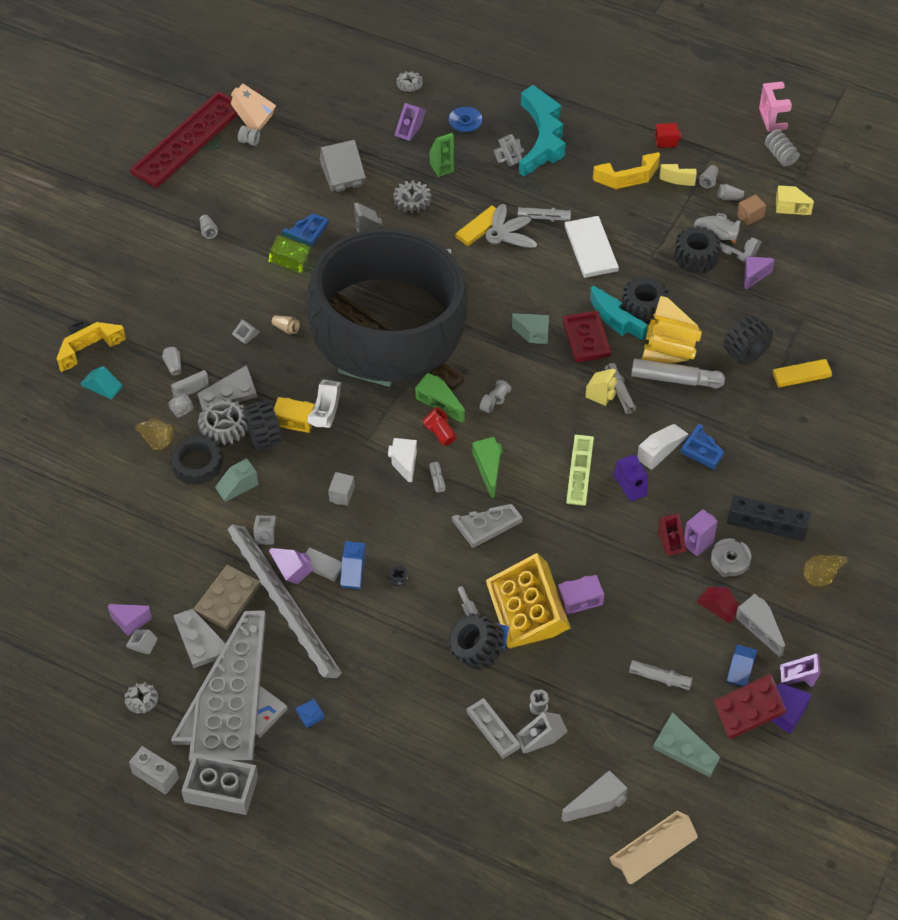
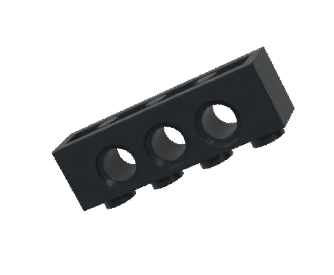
(768, 518)

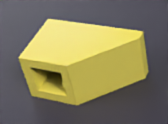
(793, 201)
(602, 386)

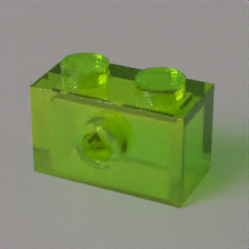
(289, 254)

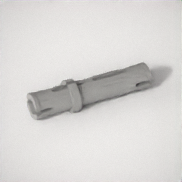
(549, 214)
(622, 391)
(661, 675)

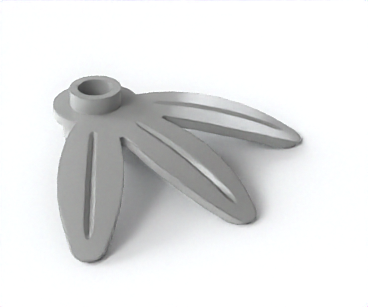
(503, 231)

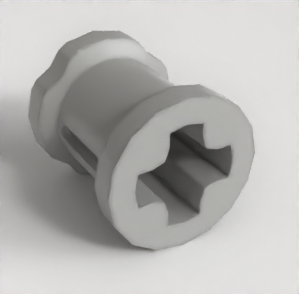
(539, 702)

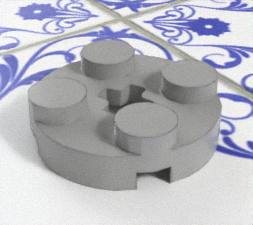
(730, 567)

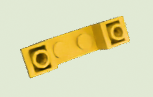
(605, 174)
(110, 333)

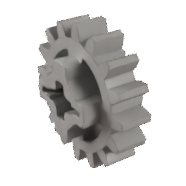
(412, 196)

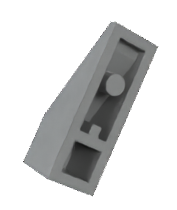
(758, 618)
(598, 798)

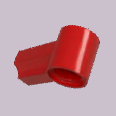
(436, 422)

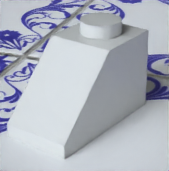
(404, 456)

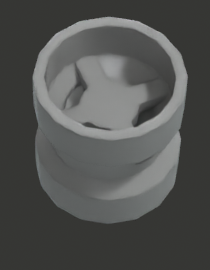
(249, 135)

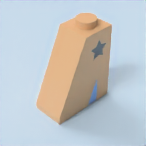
(252, 107)

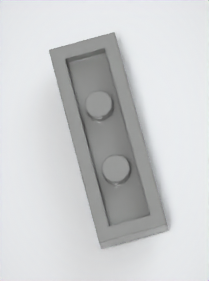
(493, 728)

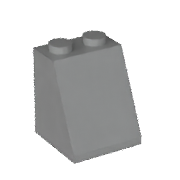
(342, 166)

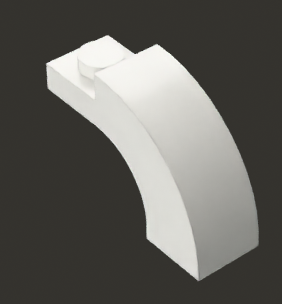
(326, 404)

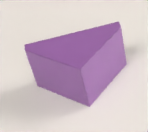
(756, 269)
(129, 616)

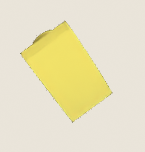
(672, 174)

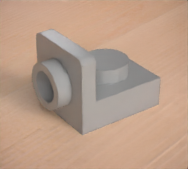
(264, 529)

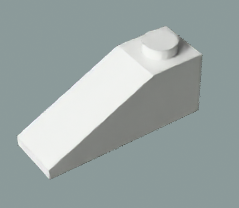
(660, 445)

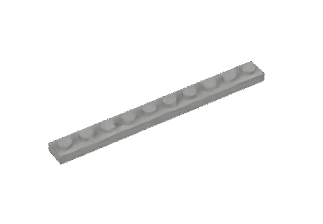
(284, 601)

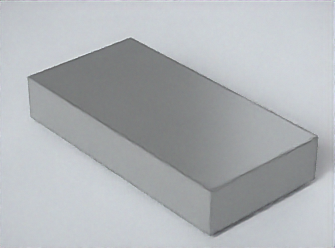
(191, 384)
(324, 565)

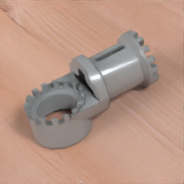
(495, 396)

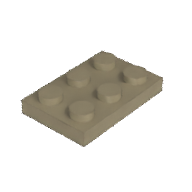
(227, 597)

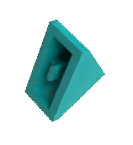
(102, 382)

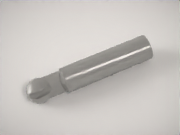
(677, 373)

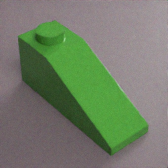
(443, 155)
(437, 394)
(487, 456)

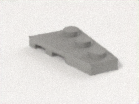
(236, 387)
(485, 525)
(198, 638)

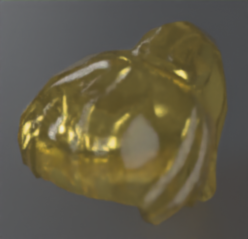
(155, 433)
(821, 569)

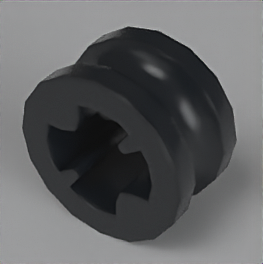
(401, 571)

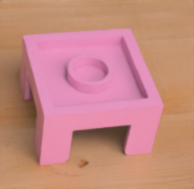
(770, 106)

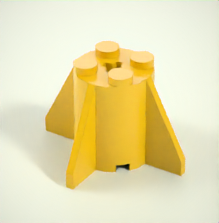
(671, 334)

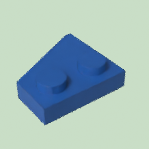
(307, 230)
(702, 448)

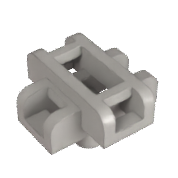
(507, 151)

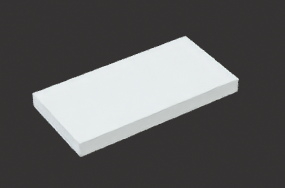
(591, 246)

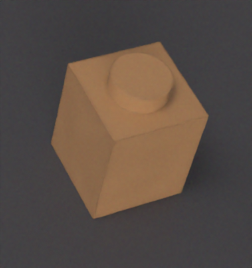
(751, 210)

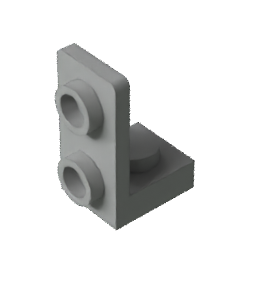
(751, 248)

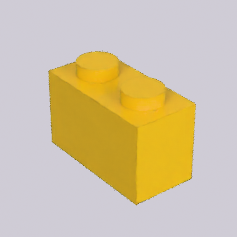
(293, 414)

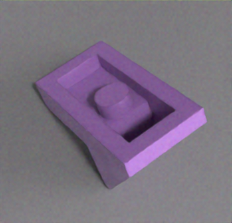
(799, 670)

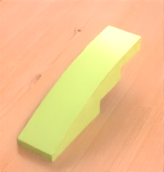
(580, 470)

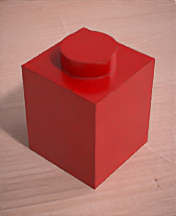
(667, 135)

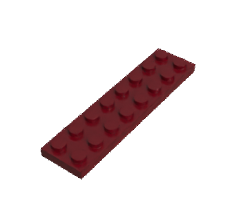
(185, 140)

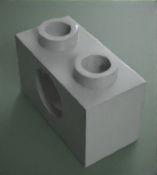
(154, 770)

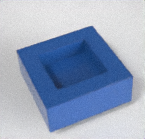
(310, 713)

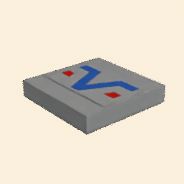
(269, 711)

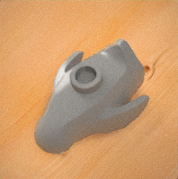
(721, 226)

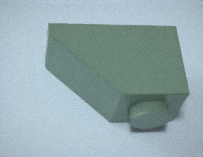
(531, 327)
(237, 480)

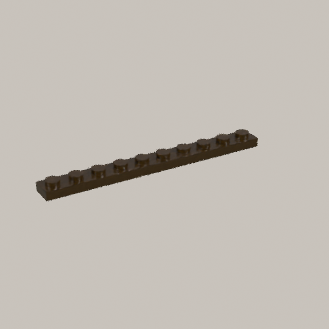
(361, 317)

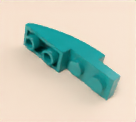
(612, 314)

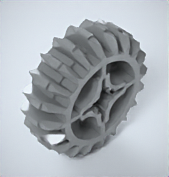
(222, 416)

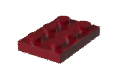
(586, 336)
(750, 706)

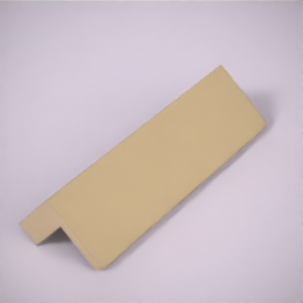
(654, 846)

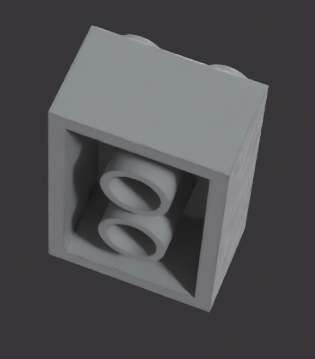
(220, 783)

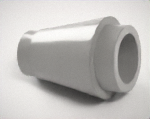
(709, 177)
(728, 192)
(208, 227)
(172, 359)

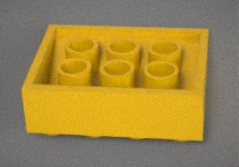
(528, 602)

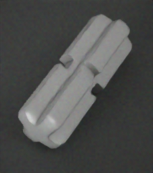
(436, 474)

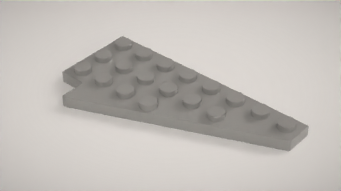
(226, 706)

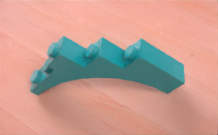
(549, 143)

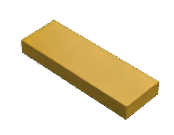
(476, 227)
(802, 373)

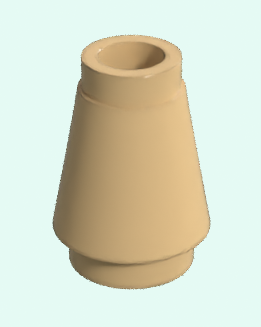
(287, 324)

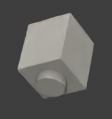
(341, 489)

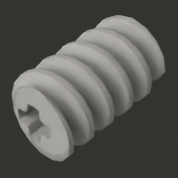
(782, 148)

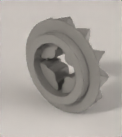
(407, 86)
(133, 702)

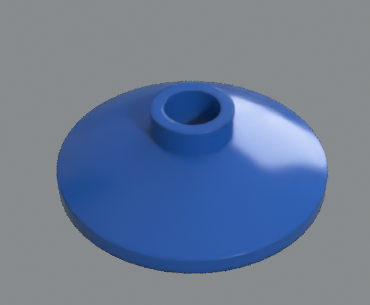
(465, 119)

